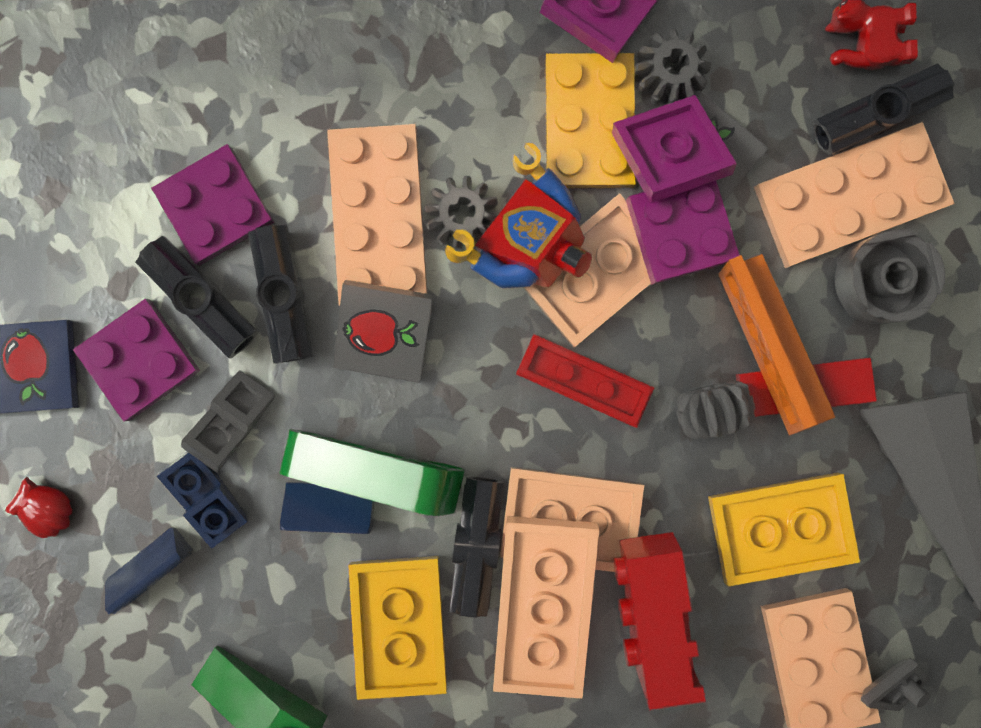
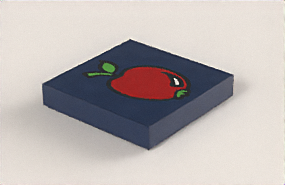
(37, 366)

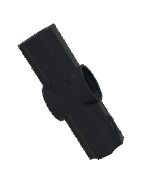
(903, 100)
(276, 265)
(178, 278)
(476, 547)

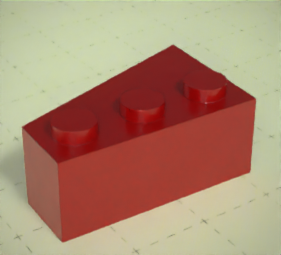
(658, 619)

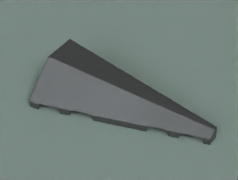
(937, 462)

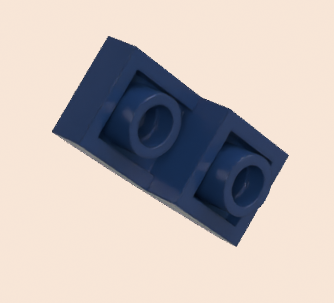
(204, 497)

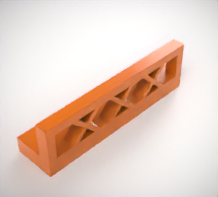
(775, 343)

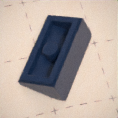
(324, 510)
(145, 570)

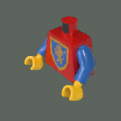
(531, 236)

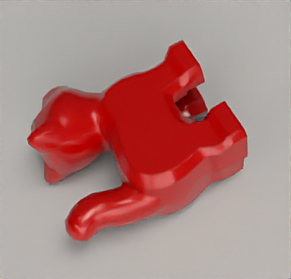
(877, 34)

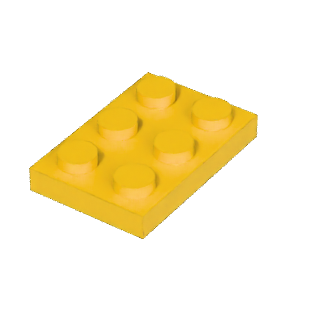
(581, 105)
(784, 529)
(397, 627)

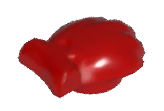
(40, 509)

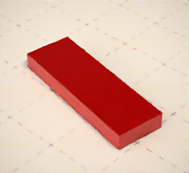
(585, 381)
(842, 381)

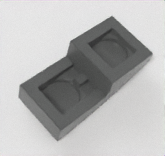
(227, 421)

